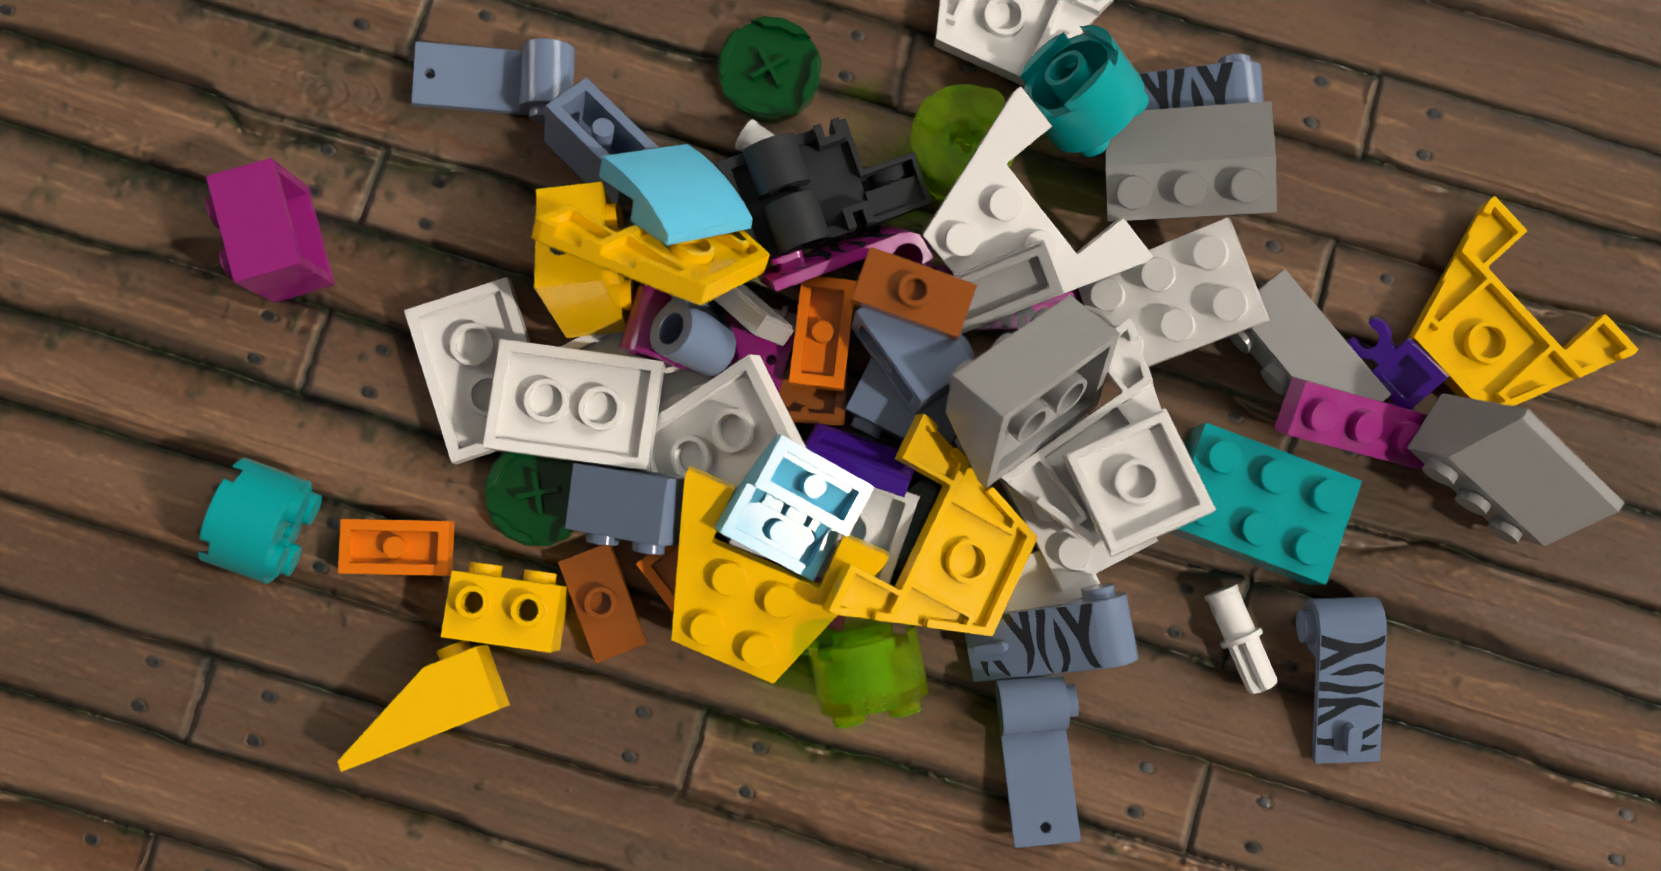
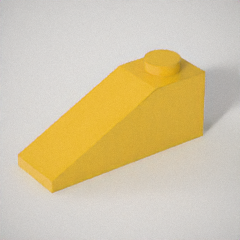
(435, 700)

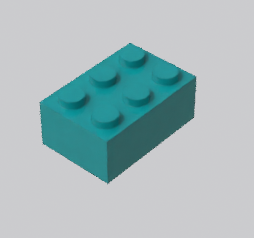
(1269, 505)

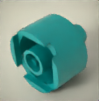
(1084, 90)
(257, 521)

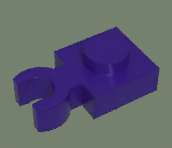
(1404, 369)

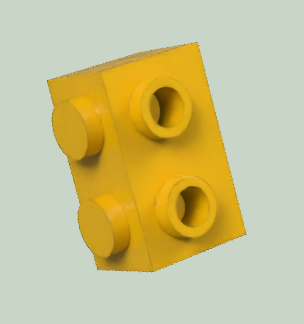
(505, 609)

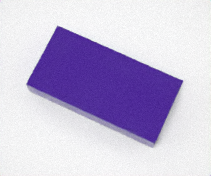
(862, 458)

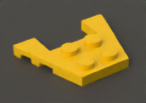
(688, 269)
(1489, 338)
(962, 558)
(744, 605)

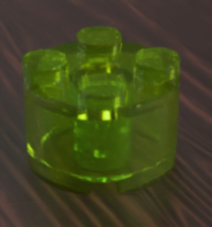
(947, 116)
(869, 674)

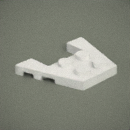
(1009, 32)
(995, 214)
(1044, 475)

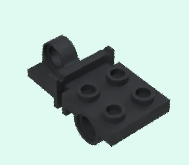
(814, 185)

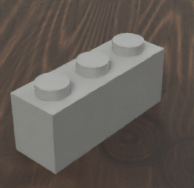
(1303, 344)

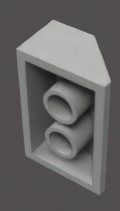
(1193, 163)
(1029, 387)
(1510, 470)

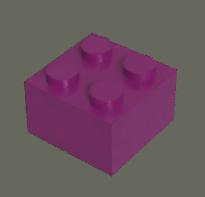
(268, 231)

